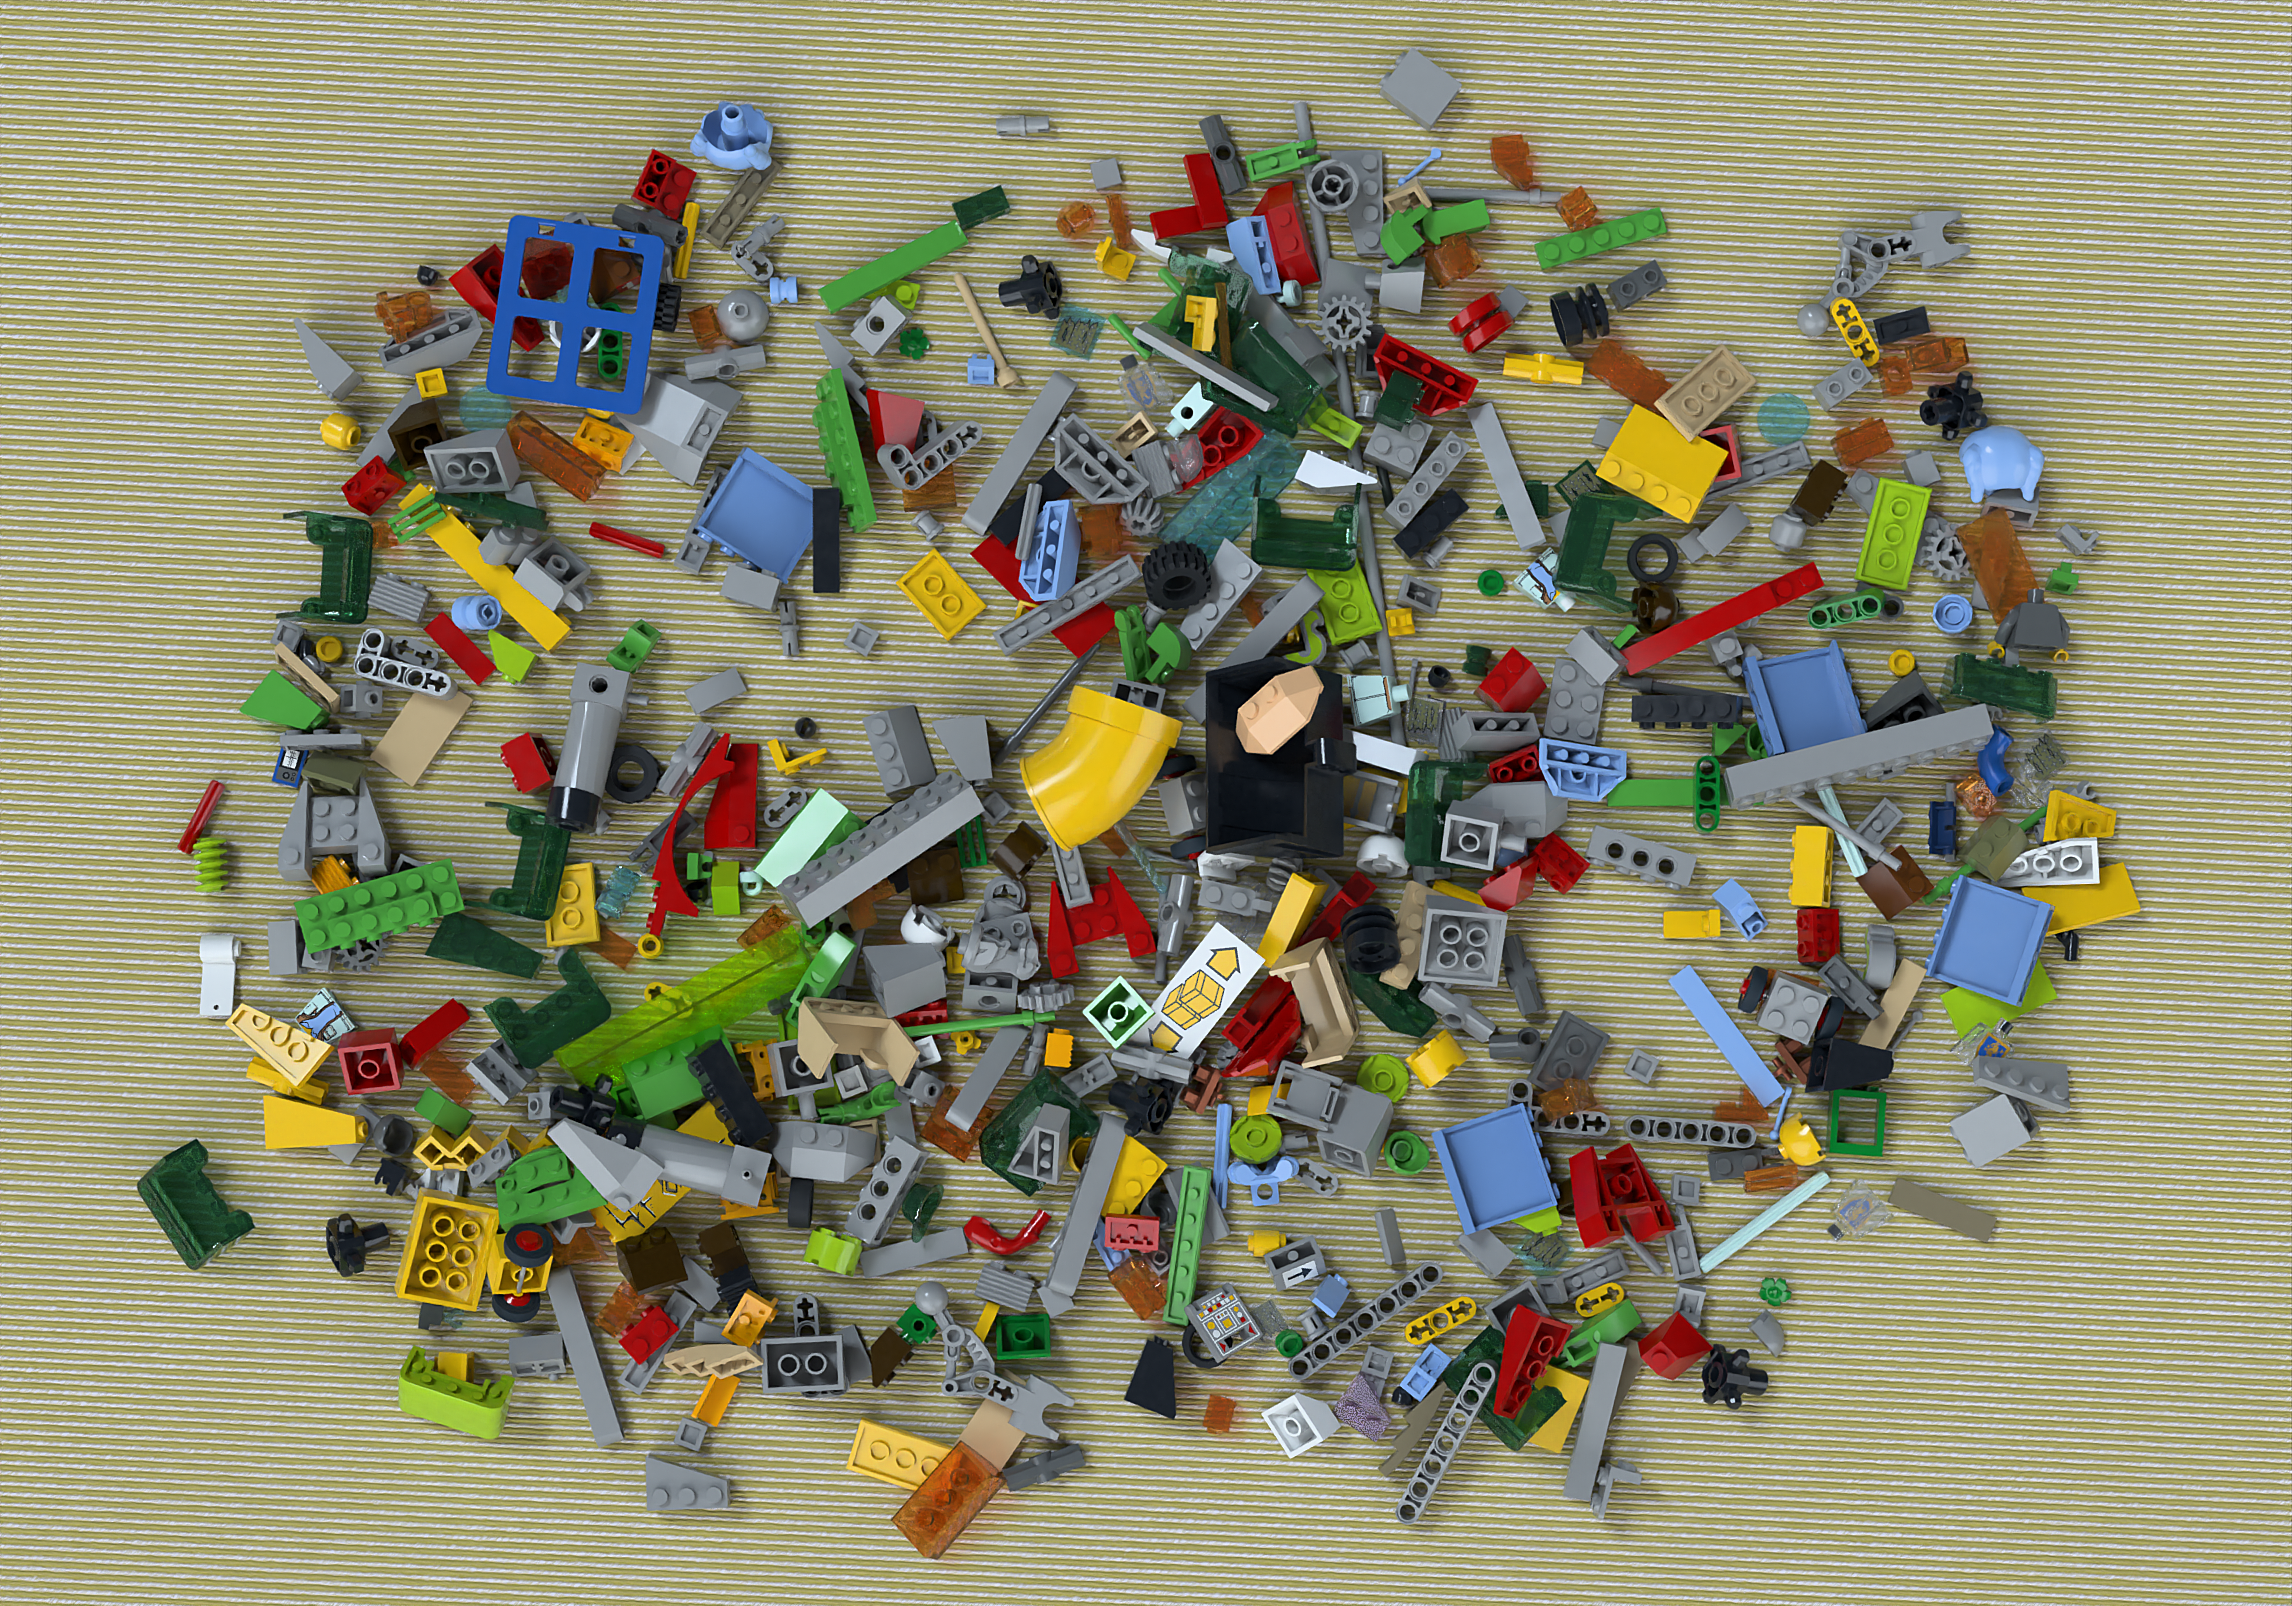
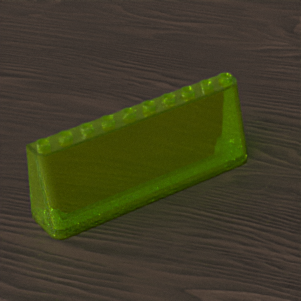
(708, 999)

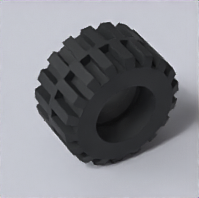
(1176, 575)

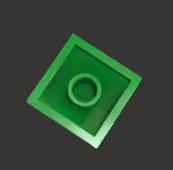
(1023, 1336)

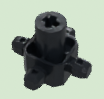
(1037, 288)
(1954, 406)
(588, 1104)
(1146, 1104)
(350, 1244)
(1729, 1377)

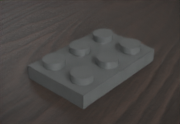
(1568, 1053)

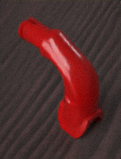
(981, 1233)

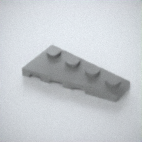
(1366, 211)
(1232, 578)
(2028, 1080)

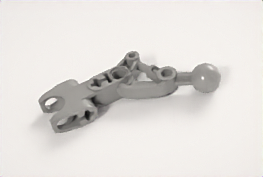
(1923, 241)
(1026, 1400)

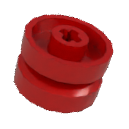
(1478, 320)

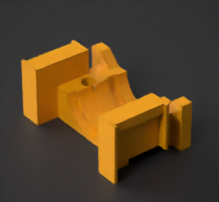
(761, 1067)
(764, 1206)

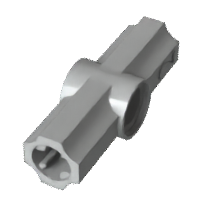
(724, 362)
(687, 759)
(1175, 915)
(1457, 1011)
(1153, 1063)

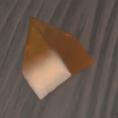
(581, 1249)

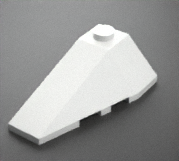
(2055, 864)

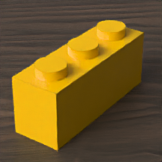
(1811, 866)

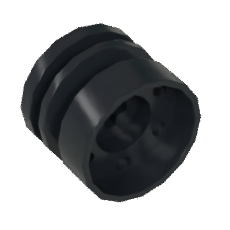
(1584, 313)
(1370, 939)

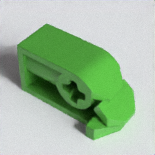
(1455, 220)

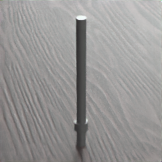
(1646, 685)
(1012, 741)

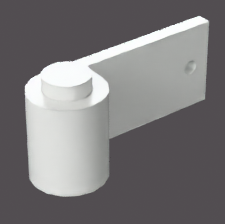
(218, 974)

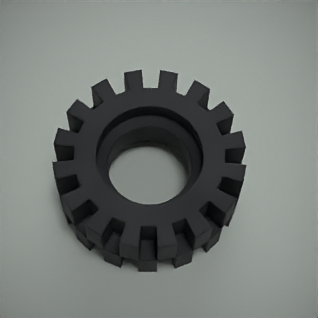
(667, 307)

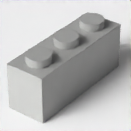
(1495, 731)

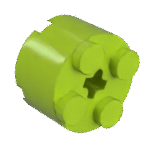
(833, 1252)

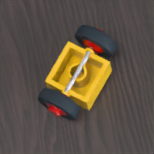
(519, 1271)

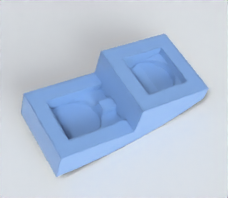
(1425, 1372)

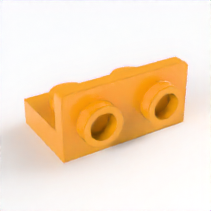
(603, 442)
(749, 1318)

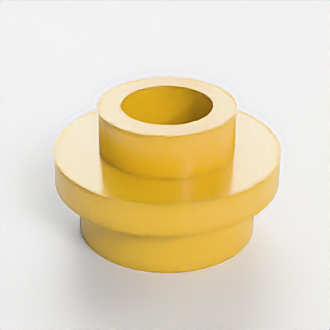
(643, 949)

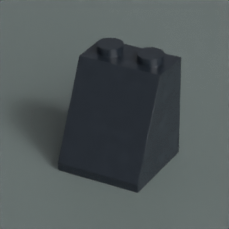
(1845, 1064)
(1154, 1378)

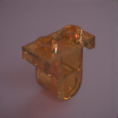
(403, 313)
(763, 927)

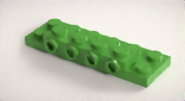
(842, 451)
(379, 907)

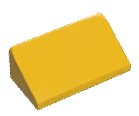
(1260, 1097)

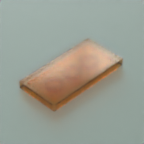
(1997, 562)

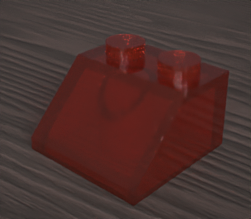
(546, 266)

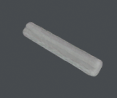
(1028, 522)

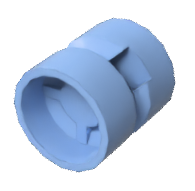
(476, 612)

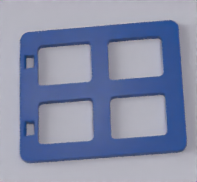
(575, 315)

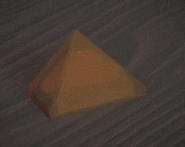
(705, 325)

